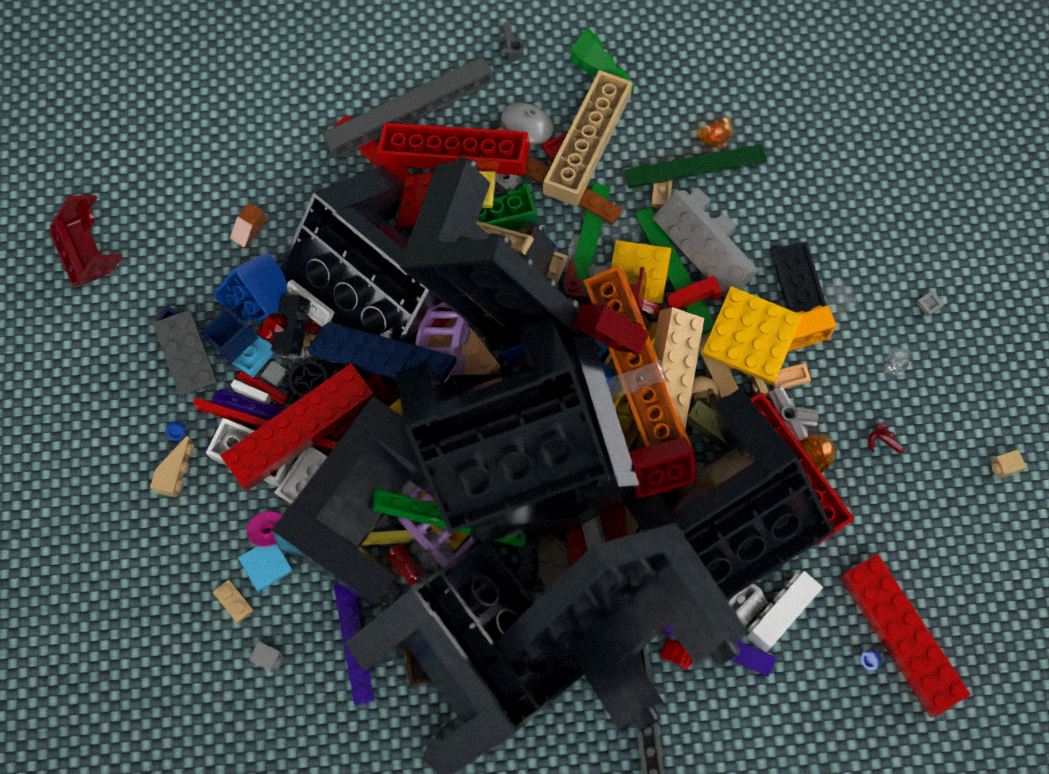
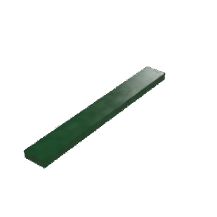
(695, 166)

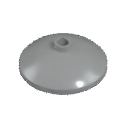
(529, 119)

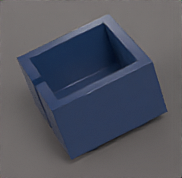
(229, 335)

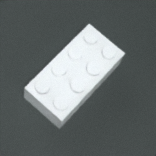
(230, 434)
(787, 608)

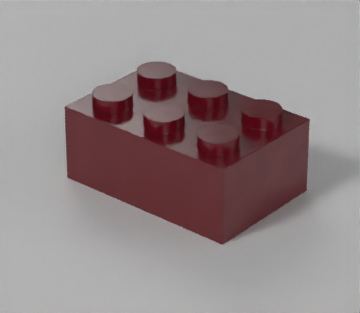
(611, 328)
(663, 467)

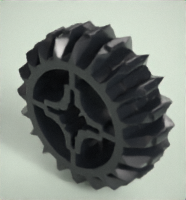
(301, 383)

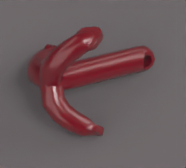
(885, 436)

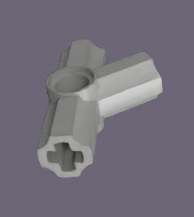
(800, 416)

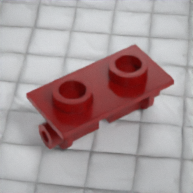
(405, 564)

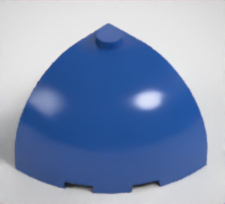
(253, 288)

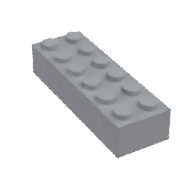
(704, 242)

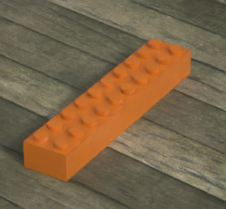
(653, 405)

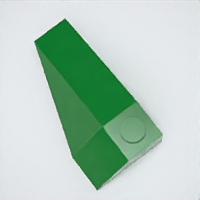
(591, 57)

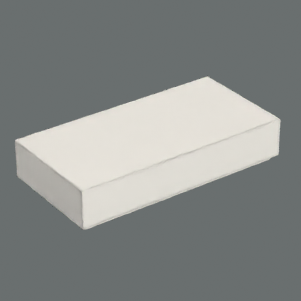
(250, 392)

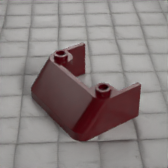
(75, 243)
(574, 287)

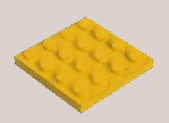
(752, 335)

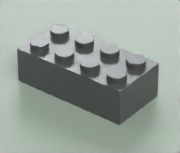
(185, 353)

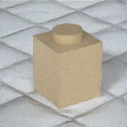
(1008, 464)

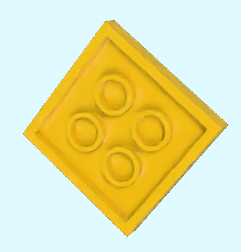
(653, 259)

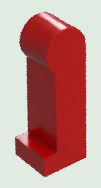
(694, 293)

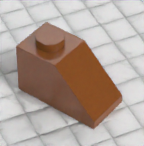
(248, 225)

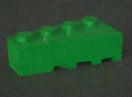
(511, 210)

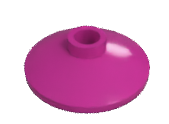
(259, 526)

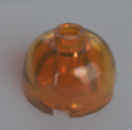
(717, 133)
(820, 450)

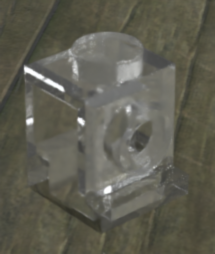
(897, 361)

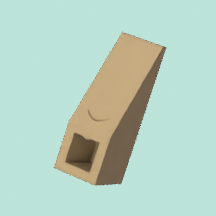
(169, 474)

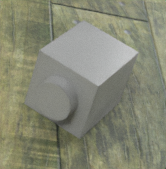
(266, 657)

